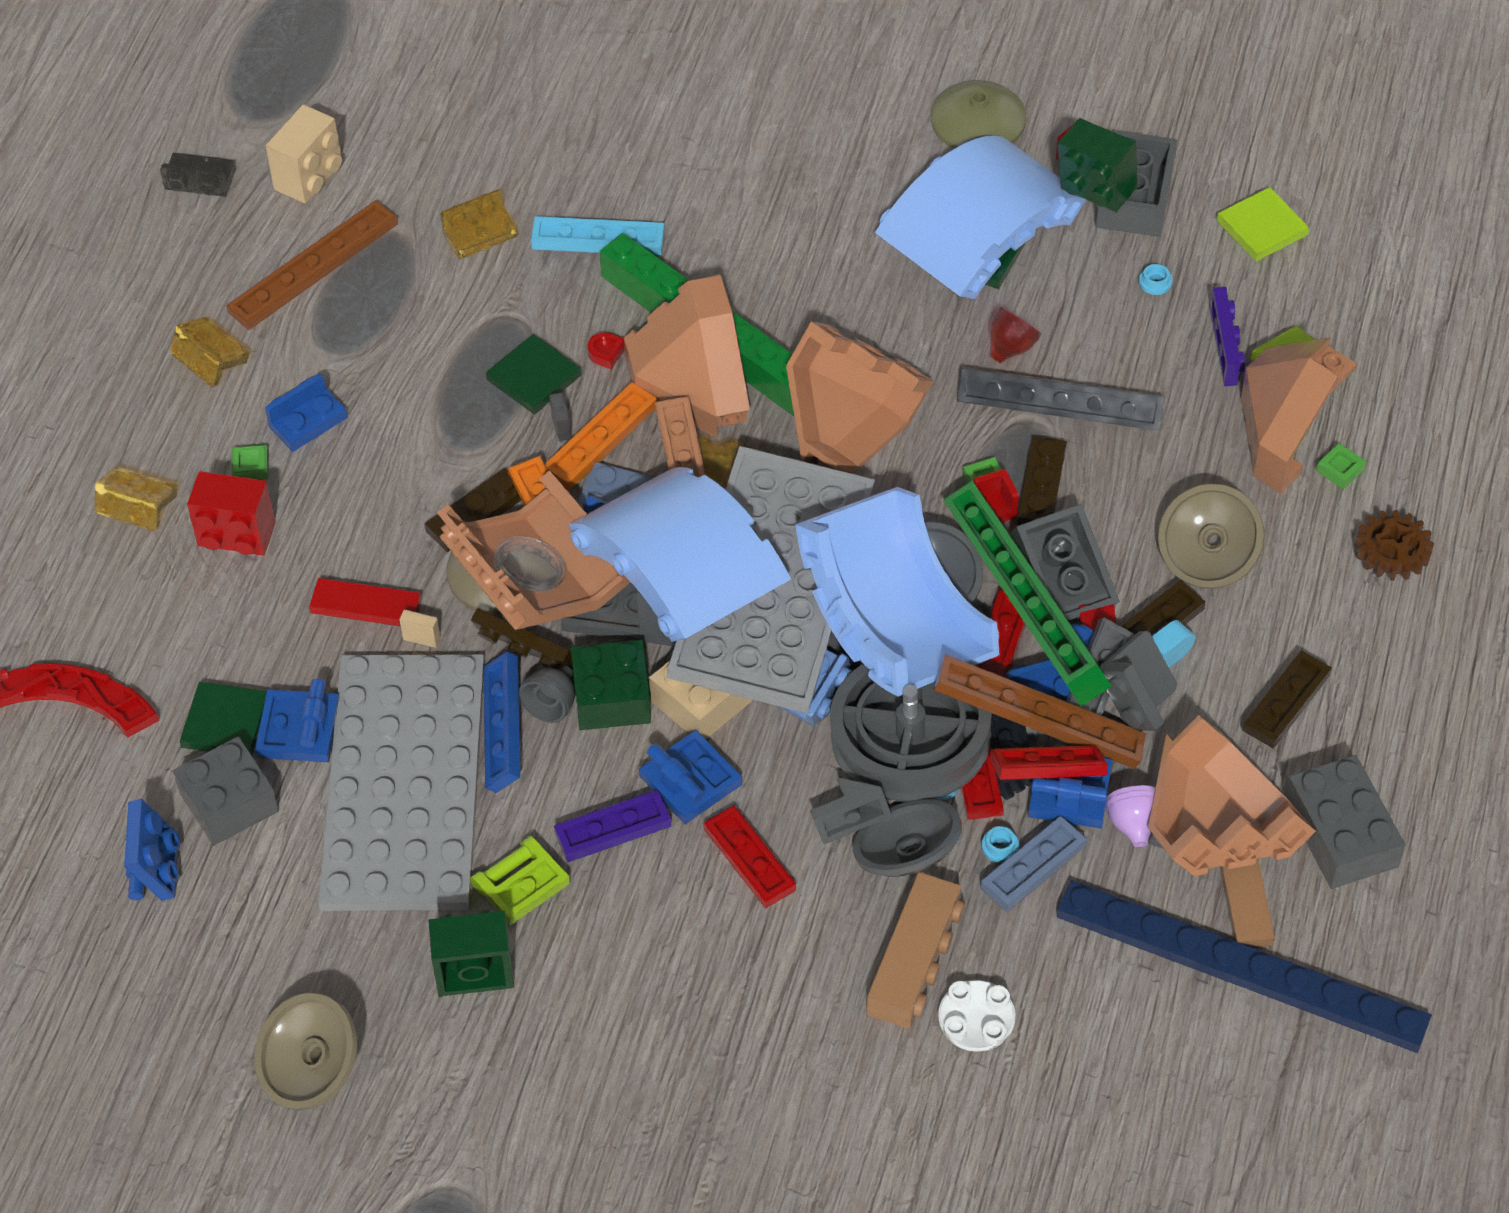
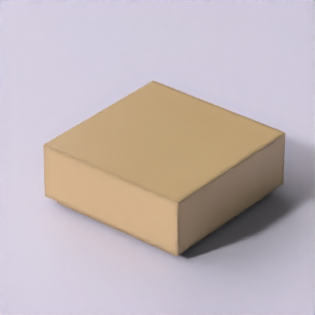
(420, 628)

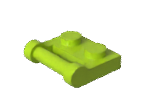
(526, 887)

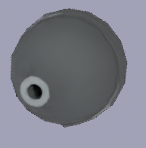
(548, 694)

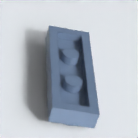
(1033, 863)

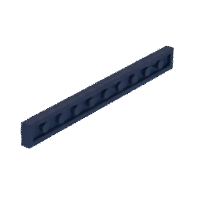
(1244, 966)

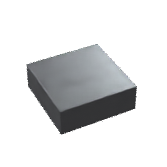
(560, 417)

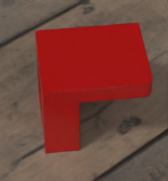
(999, 493)

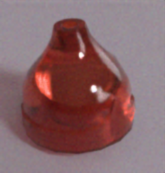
(1010, 336)

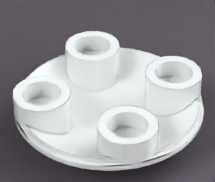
(976, 1015)

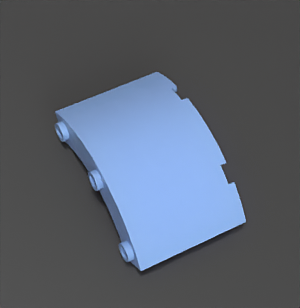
(975, 209)
(682, 549)
(890, 593)

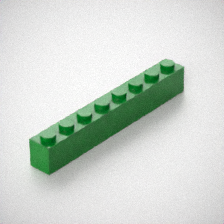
(653, 282)
(1027, 594)

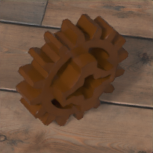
(1394, 545)

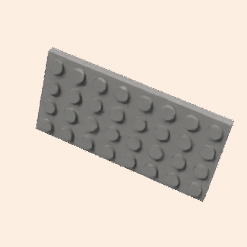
(779, 640)
(403, 783)

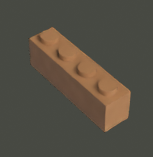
(914, 951)

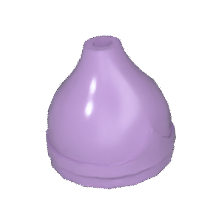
(1130, 812)

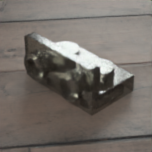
(198, 174)

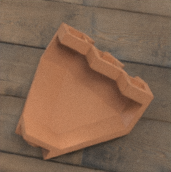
(692, 353)
(849, 398)
(1281, 401)
(1219, 806)

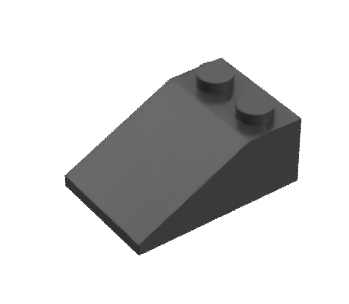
(1067, 560)

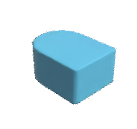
(1174, 641)

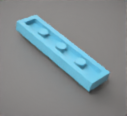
(593, 234)

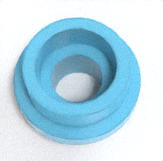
(1155, 279)
(1002, 836)

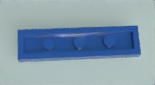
(501, 722)

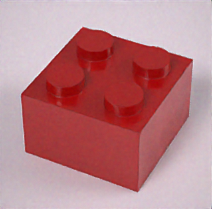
(231, 513)

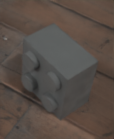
(225, 790)

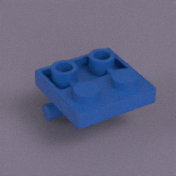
(298, 724)
(689, 776)
(1074, 798)
(150, 853)

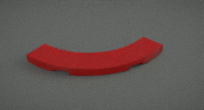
(78, 686)

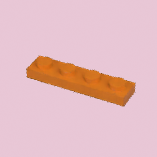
(601, 435)

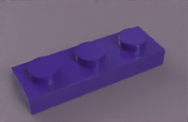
(1226, 336)
(612, 826)

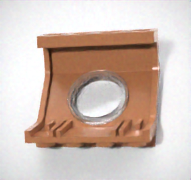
(530, 561)

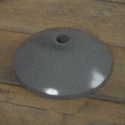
(957, 558)
(910, 840)

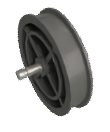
(912, 743)

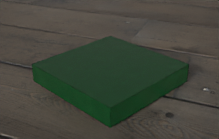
(533, 373)
(221, 715)

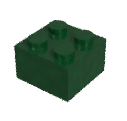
(1098, 165)
(611, 685)
(471, 953)

